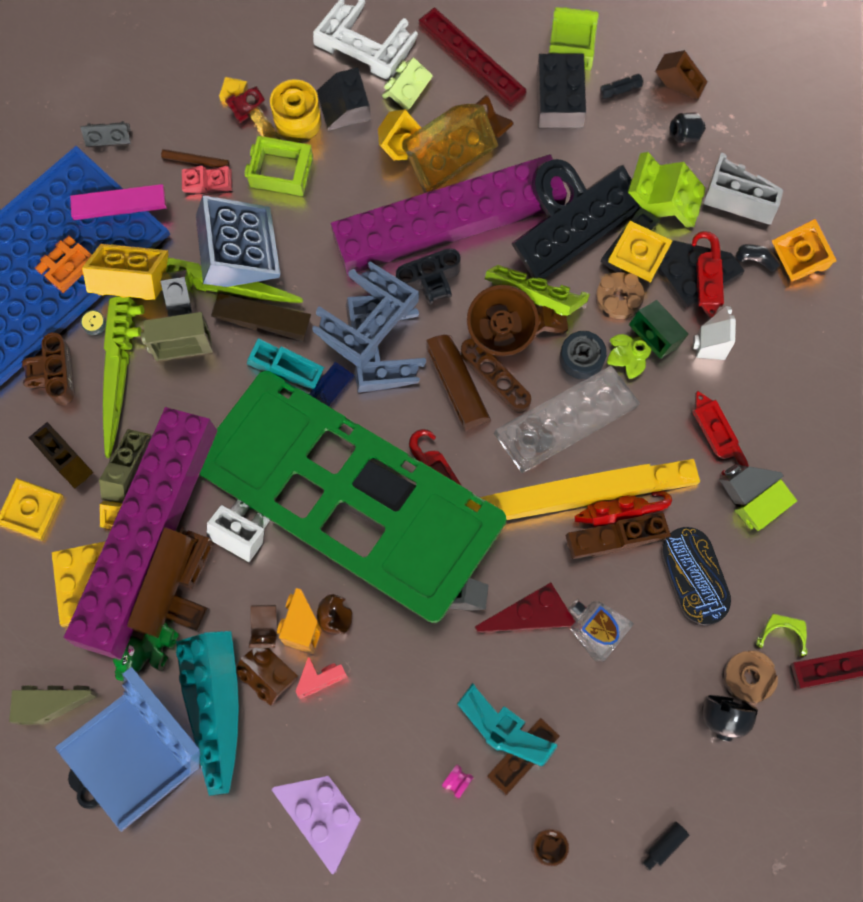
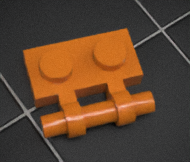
(66, 270)

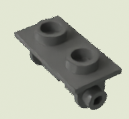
(106, 134)

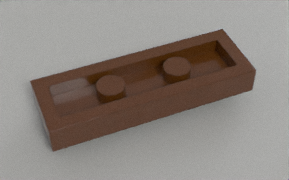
(513, 768)

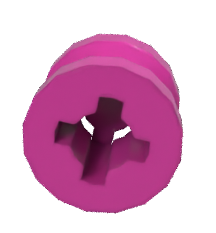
(457, 781)

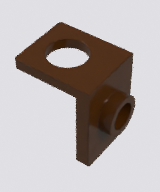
(498, 123)
(263, 626)

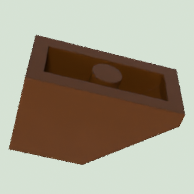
(681, 74)

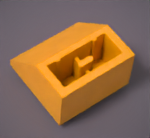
(300, 627)

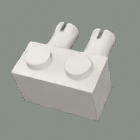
(235, 532)

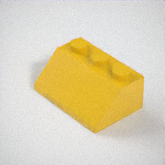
(125, 271)

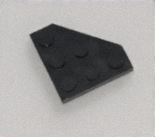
(680, 270)

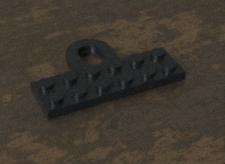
(577, 223)

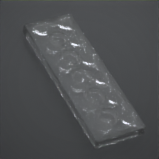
(566, 418)

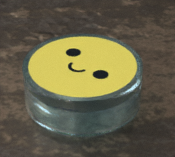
(93, 322)

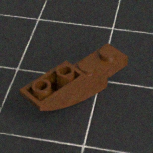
(618, 536)

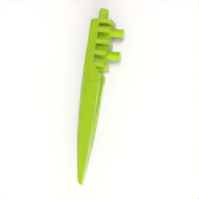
(250, 290)
(118, 333)

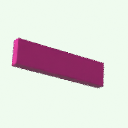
(118, 202)

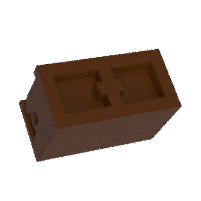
(197, 558)

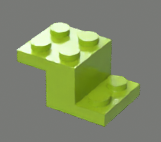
(667, 189)

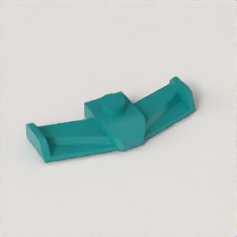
(504, 729)

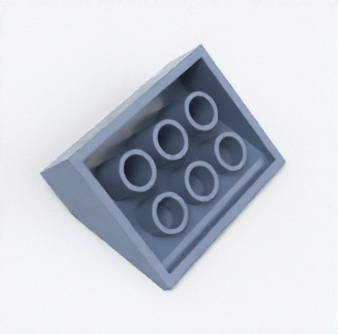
(235, 242)

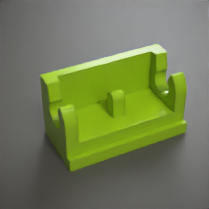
(766, 506)

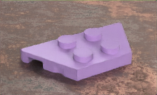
(321, 816)

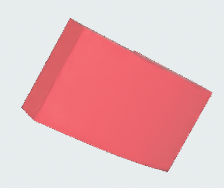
(206, 181)

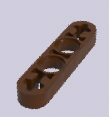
(498, 373)

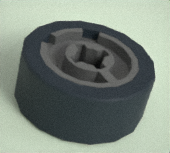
(580, 366)

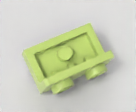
(407, 83)

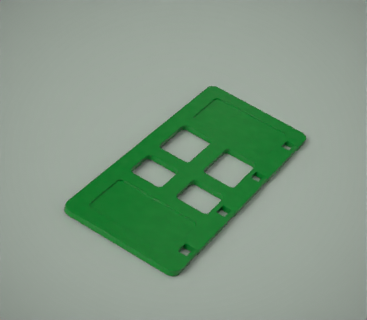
(426, 544)

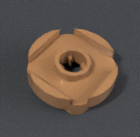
(626, 284)
(764, 673)

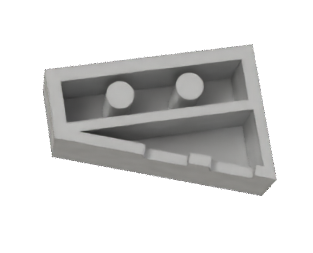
(742, 193)

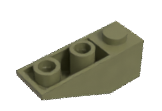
(123, 466)
(39, 707)

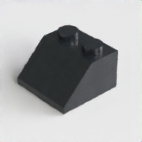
(344, 100)

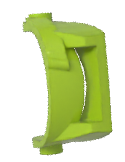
(783, 621)

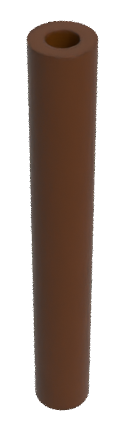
(195, 159)

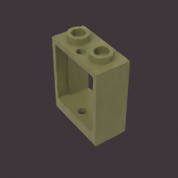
(177, 336)

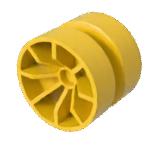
(295, 110)

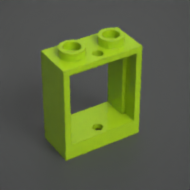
(282, 148)

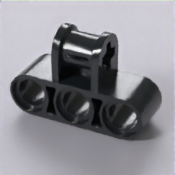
(435, 283)

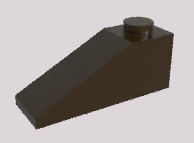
(61, 455)

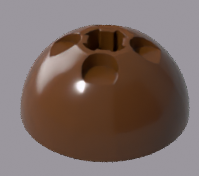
(510, 310)

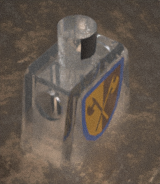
(598, 628)

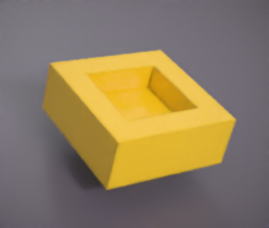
(232, 86)
(108, 513)

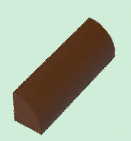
(457, 381)
(160, 583)

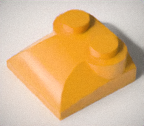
(804, 250)

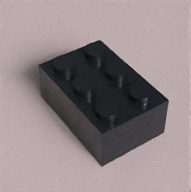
(561, 91)

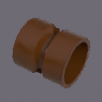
(550, 847)

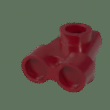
(240, 106)

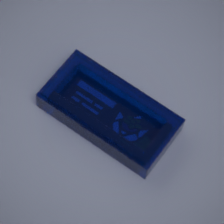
(332, 384)

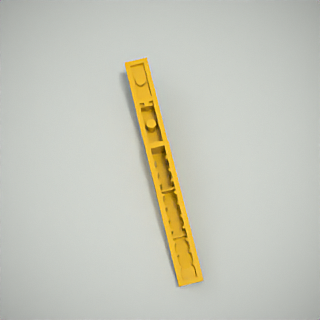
(592, 488)

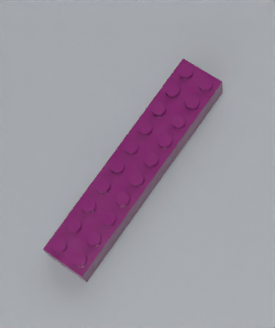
(441, 216)
(152, 502)

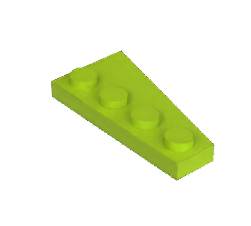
(538, 290)

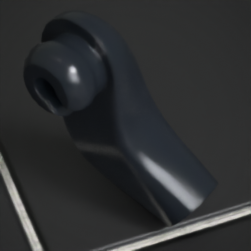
(758, 253)

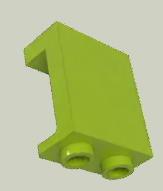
(574, 33)

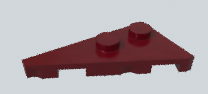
(536, 611)

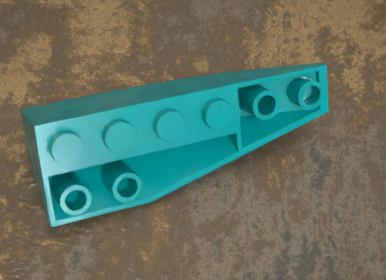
(211, 703)

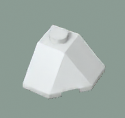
(716, 336)

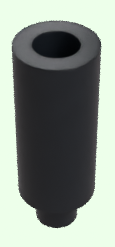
(665, 845)

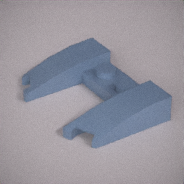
(395, 302)
(380, 374)

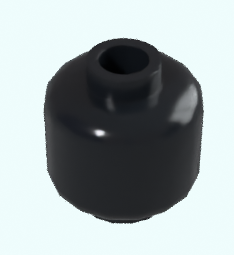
(687, 127)

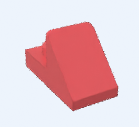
(312, 682)

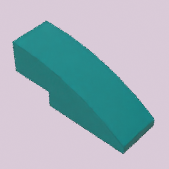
(285, 364)

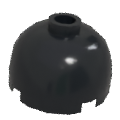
(728, 717)

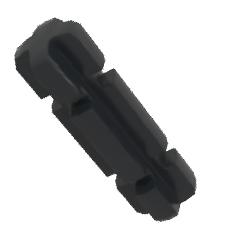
(621, 86)

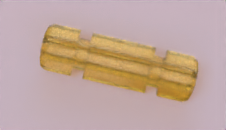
(264, 124)

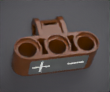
(40, 369)

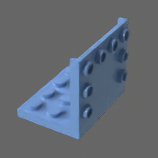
(130, 753)

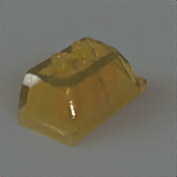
(449, 144)

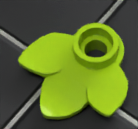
(627, 355)

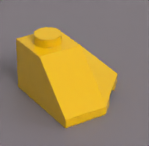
(393, 130)

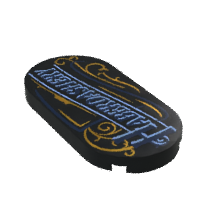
(696, 576)

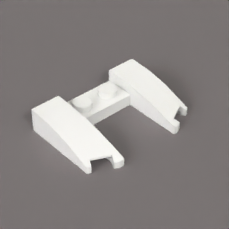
(336, 34)

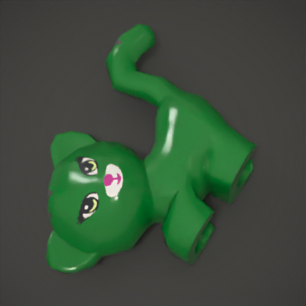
(148, 648)

